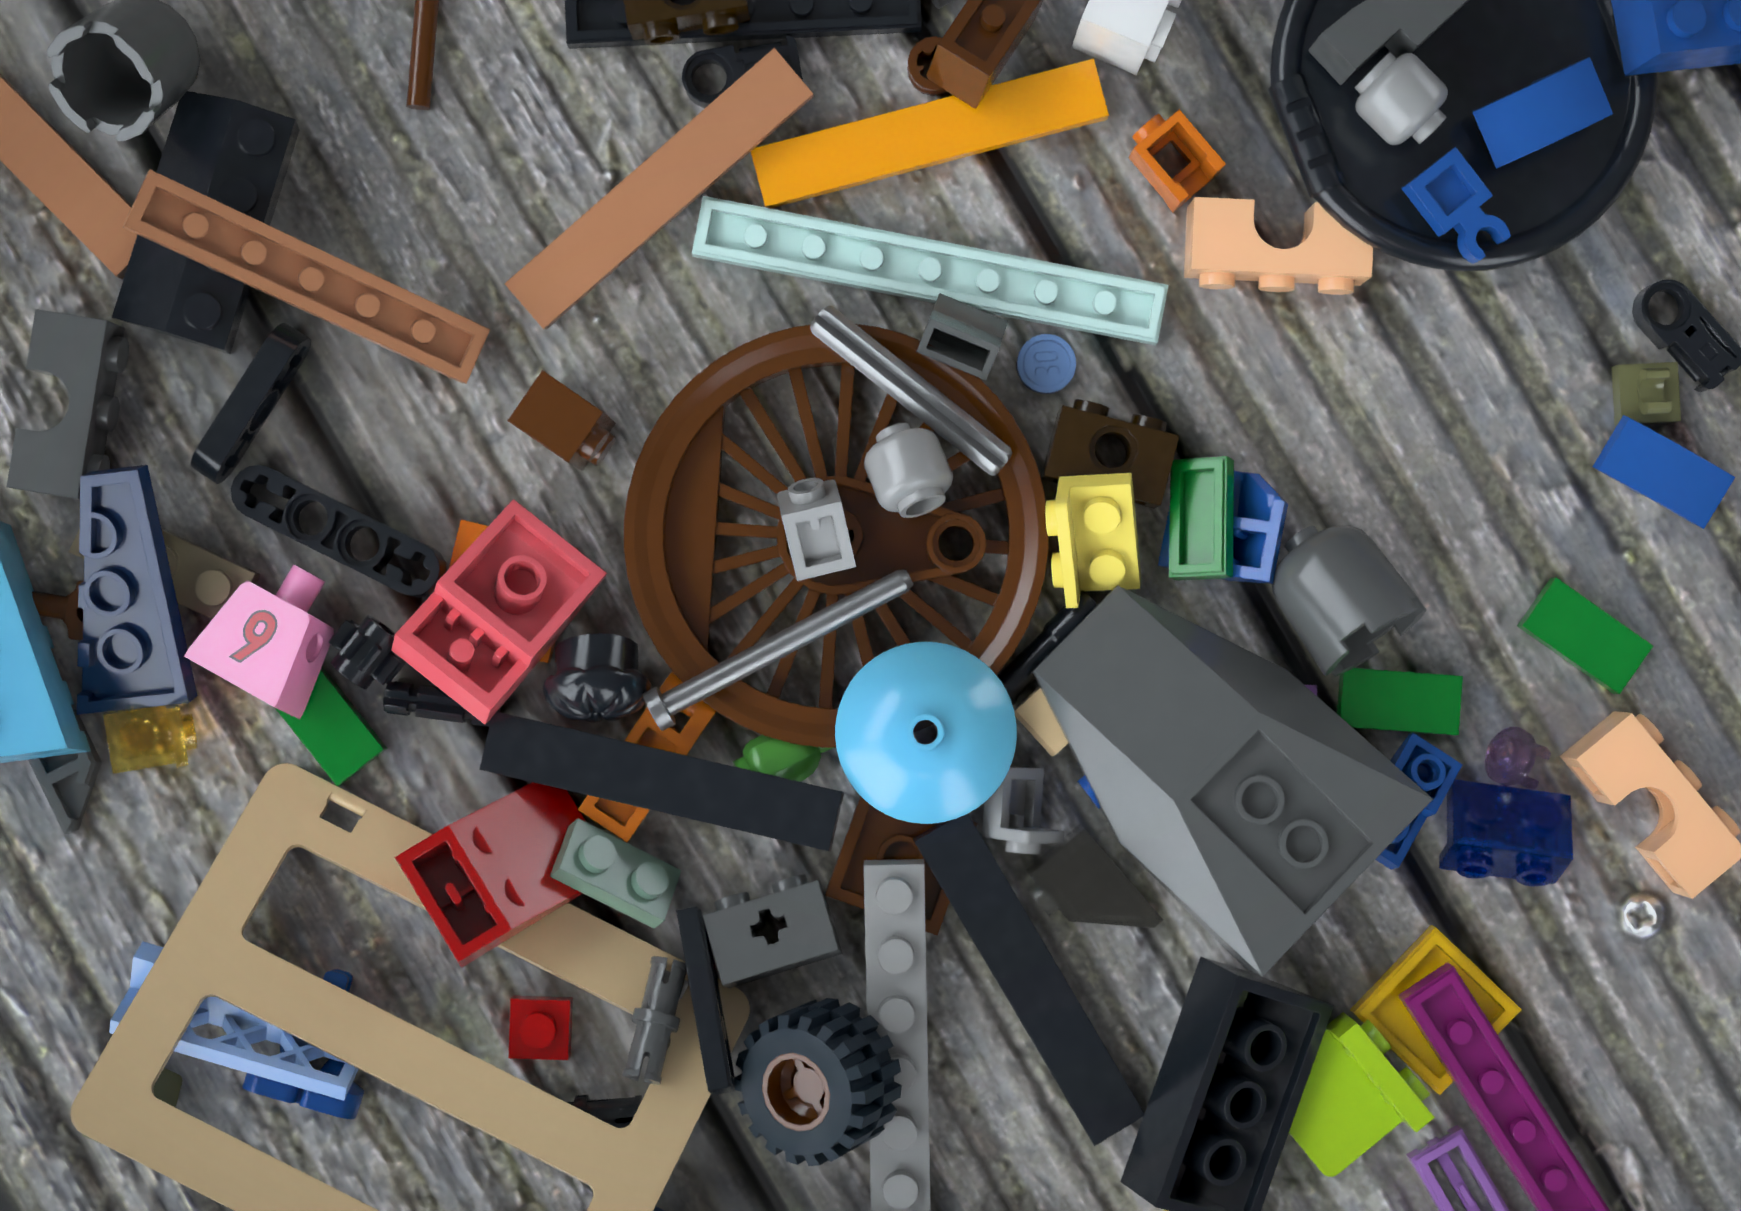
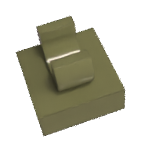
(1646, 392)

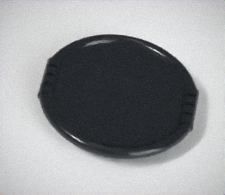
(1480, 57)

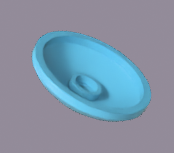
(931, 779)

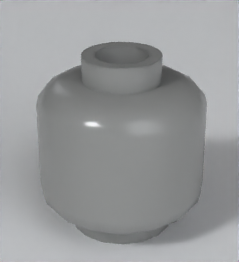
(1401, 99)
(908, 470)

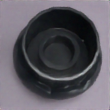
(596, 678)

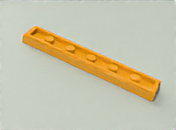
(929, 134)

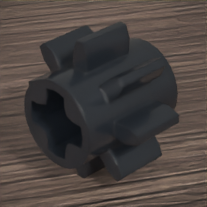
(365, 652)

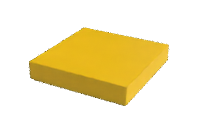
(1391, 1018)

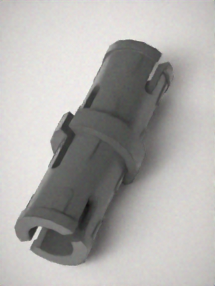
(655, 1020)

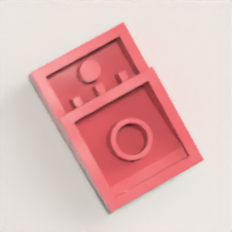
(497, 611)

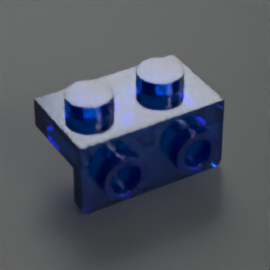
(1507, 833)

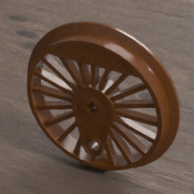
(675, 526)

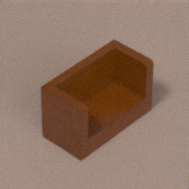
(980, 46)

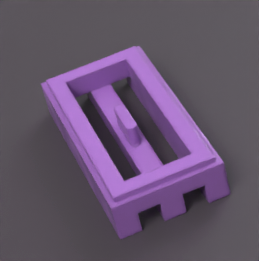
(1438, 1150)

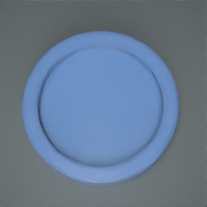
(1046, 364)

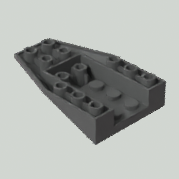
(1222, 773)

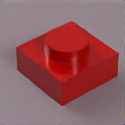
(540, 1027)

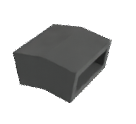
(962, 336)

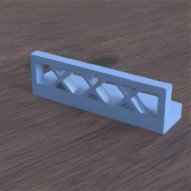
(243, 1030)

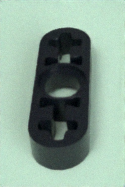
(250, 403)

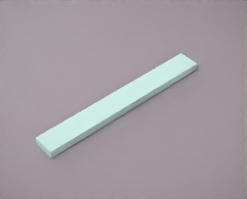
(925, 267)

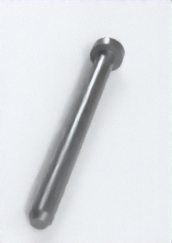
(774, 648)

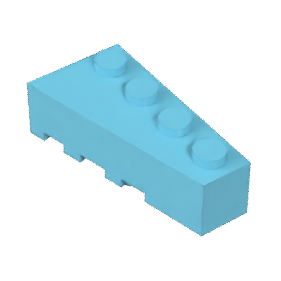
(33, 697)

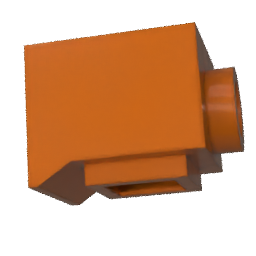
(1202, 159)

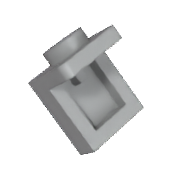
(1015, 812)

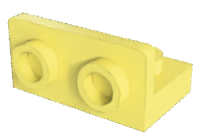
(1094, 534)

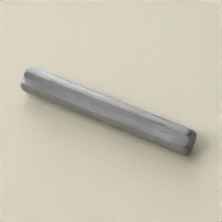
(910, 390)

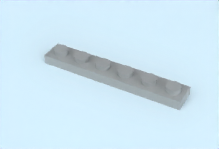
(899, 1004)

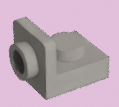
(815, 528)

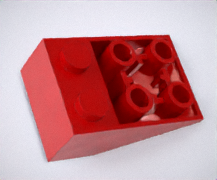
(493, 869)

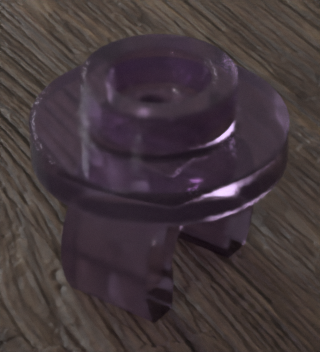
(1512, 757)

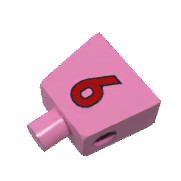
(268, 642)

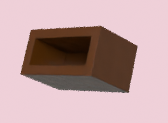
(564, 422)

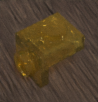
(149, 737)

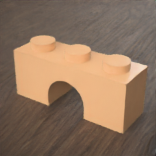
(1227, 248)
(1691, 838)

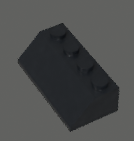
(237, 159)
(1226, 1092)

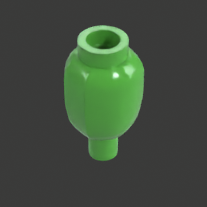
(780, 758)

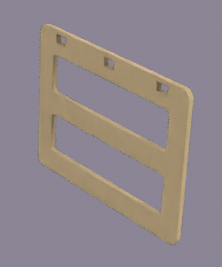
(213, 959)

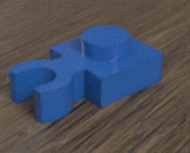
(1450, 198)

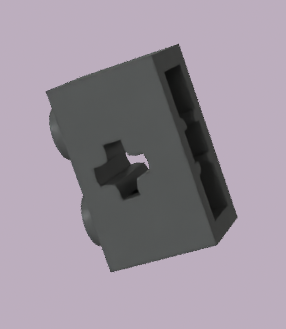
(748, 957)

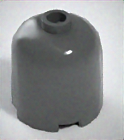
(123, 66)
(1342, 596)

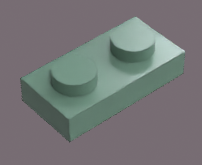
(615, 873)

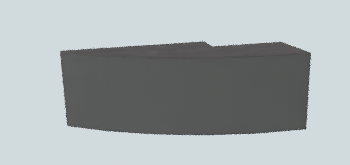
(1376, 24)

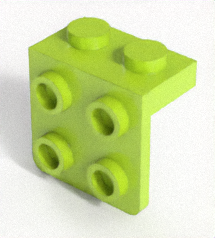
(1354, 1097)

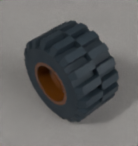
(817, 1081)

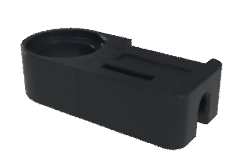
(734, 65)
(1693, 338)

